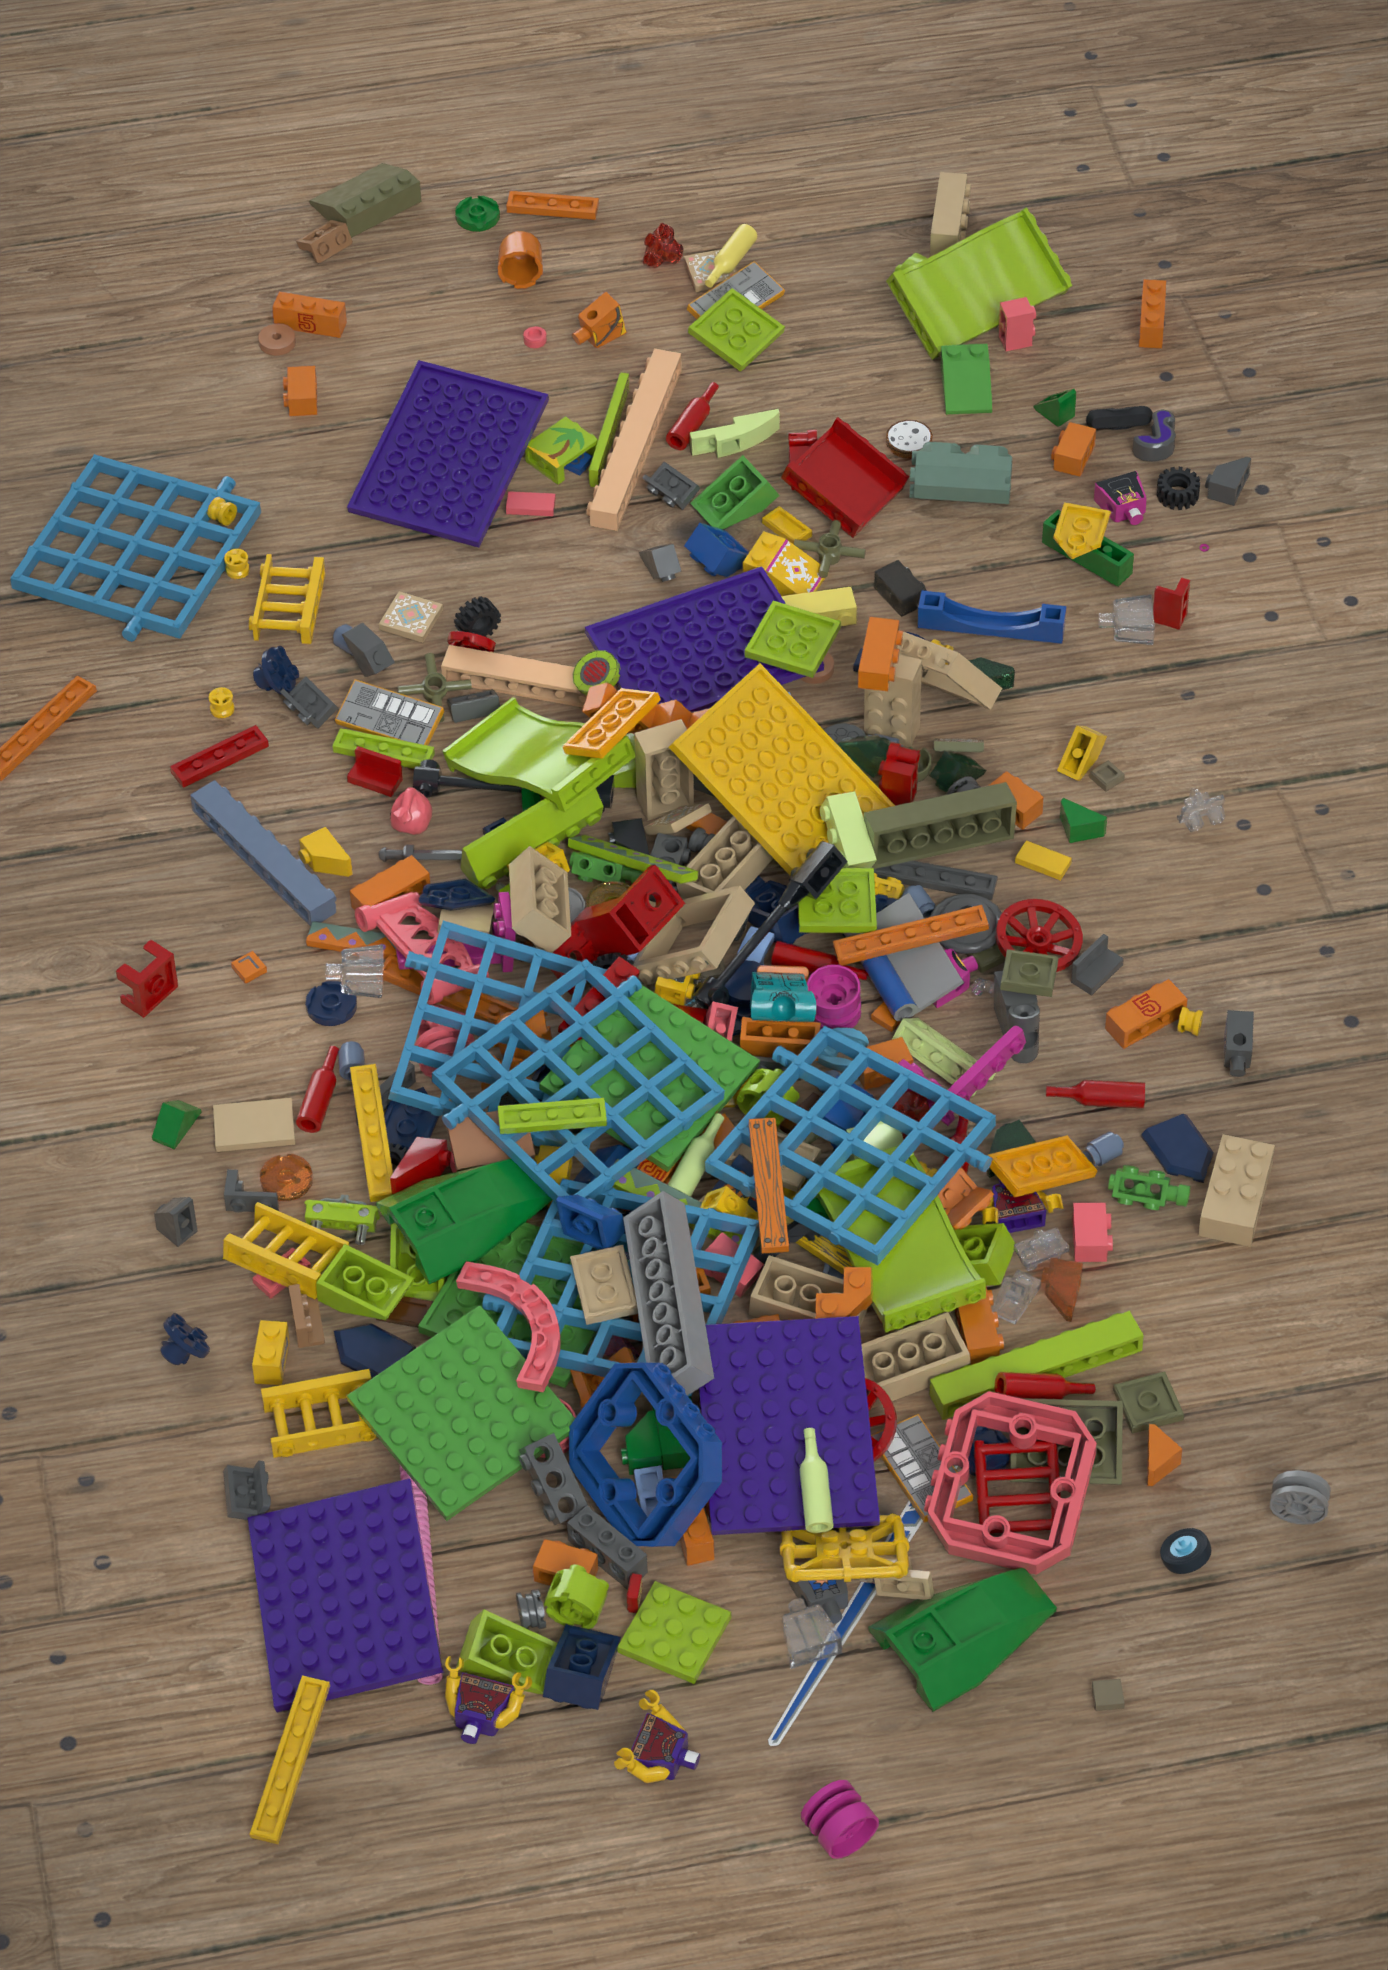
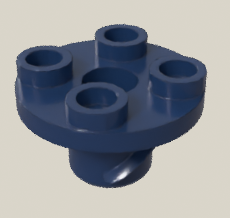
(276, 671)
(183, 1341)

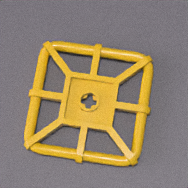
(847, 1553)

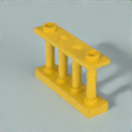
(308, 609)
(278, 1268)
(311, 1392)

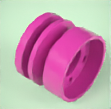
(836, 996)
(839, 1819)

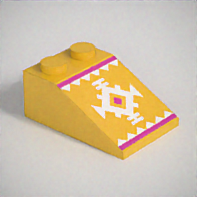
(785, 564)

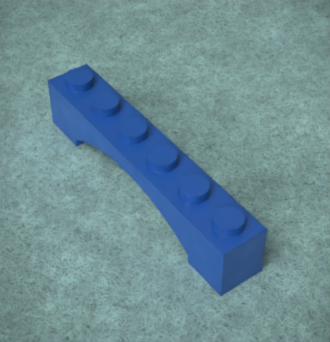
(944, 614)

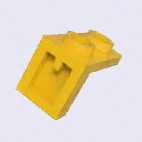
(675, 991)
(726, 1201)

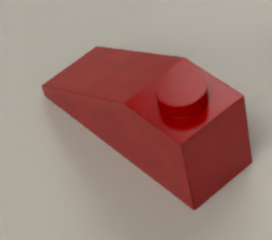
(423, 1161)

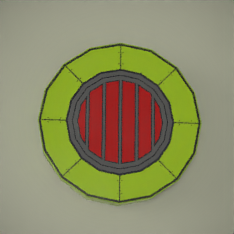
(596, 669)

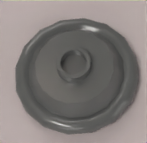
(973, 942)

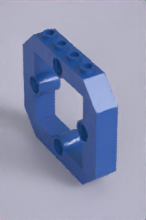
(679, 1497)

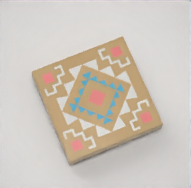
(700, 267)
(411, 617)
(678, 819)

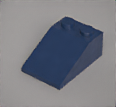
(766, 900)
(581, 1667)

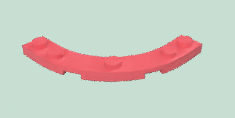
(535, 1308)

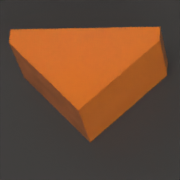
(1163, 1455)

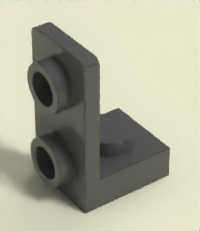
(241, 1201)

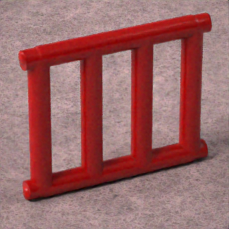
(983, 1475)

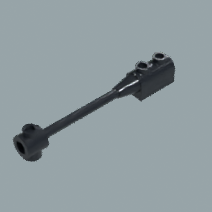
(429, 779)
(807, 880)

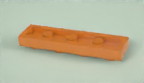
(552, 205)

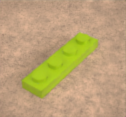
(407, 752)
(552, 1116)

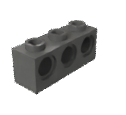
(673, 850)
(556, 1464)
(615, 1552)

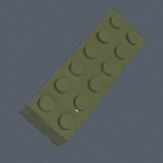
(941, 824)

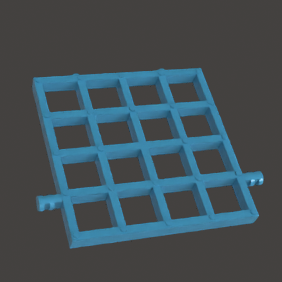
(134, 545)
(467, 1022)
(578, 1085)
(853, 1142)
(536, 1265)

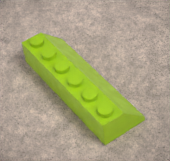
(488, 856)

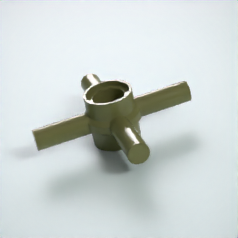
(830, 549)
(434, 679)

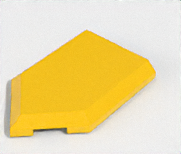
(1080, 529)

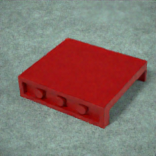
(845, 477)

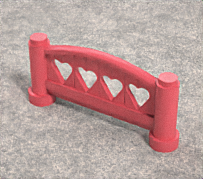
(388, 919)

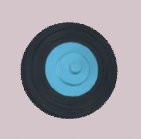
(1185, 1551)

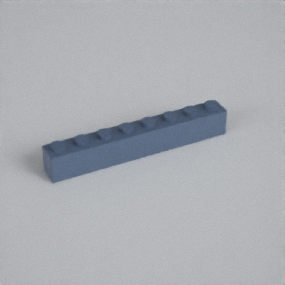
(263, 853)

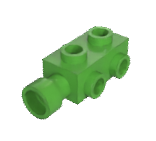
(601, 869)
(1142, 1188)

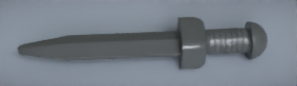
(408, 850)

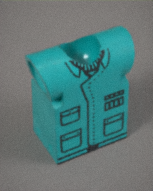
(781, 998)

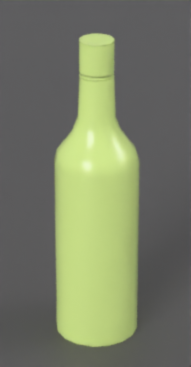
(693, 1162)
(815, 1488)

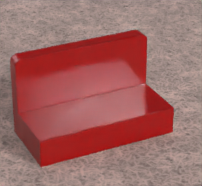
(1170, 605)
(375, 772)

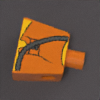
(600, 322)

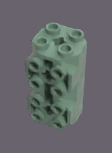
(951, 475)

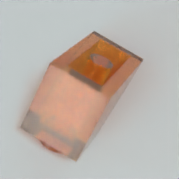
(1063, 1285)

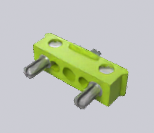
(343, 1216)

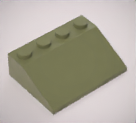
(369, 198)
(1105, 1425)

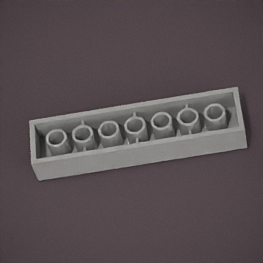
(668, 1290)

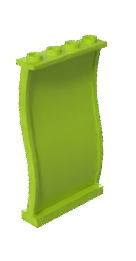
(961, 288)
(528, 753)
(925, 1268)

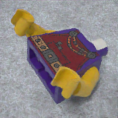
(1019, 1212)
(482, 1703)
(658, 1746)

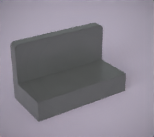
(1095, 966)

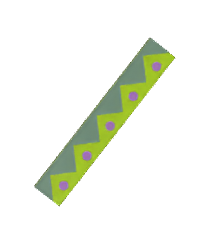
(631, 858)
(645, 1185)

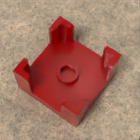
(150, 984)

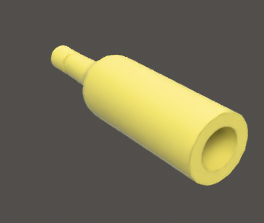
(732, 252)

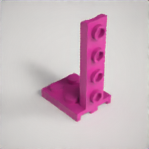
(501, 929)
(979, 1073)

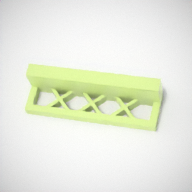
(935, 1050)

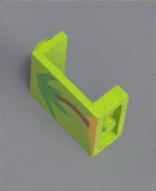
(559, 447)

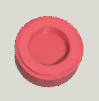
(535, 337)

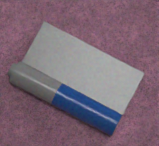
(911, 977)

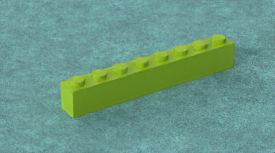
(1062, 1355)

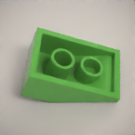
(966, 379)
(735, 495)

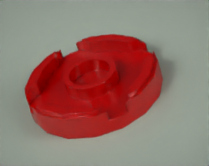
(471, 641)

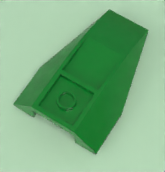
(462, 1214)
(964, 1632)

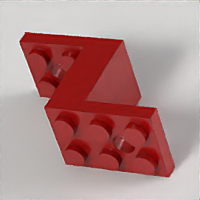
(622, 923)

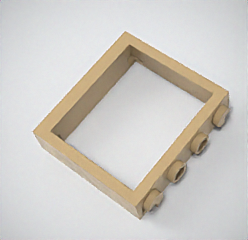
(957, 678)
(729, 910)

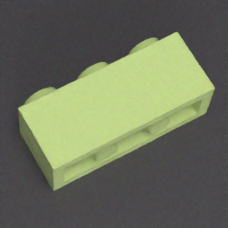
(848, 829)

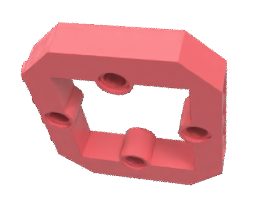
(1011, 1549)

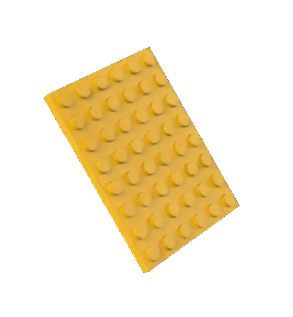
(772, 766)

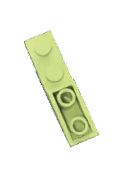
(734, 438)

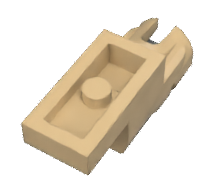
(914, 1585)

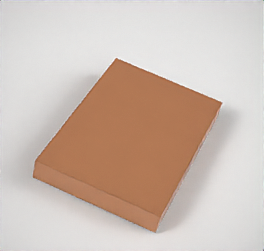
(474, 1148)

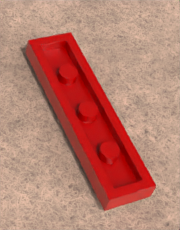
(219, 756)
(616, 974)

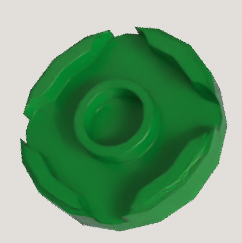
(477, 213)

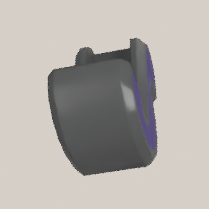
(1162, 443)

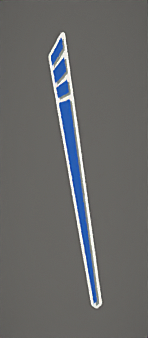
(851, 1616)

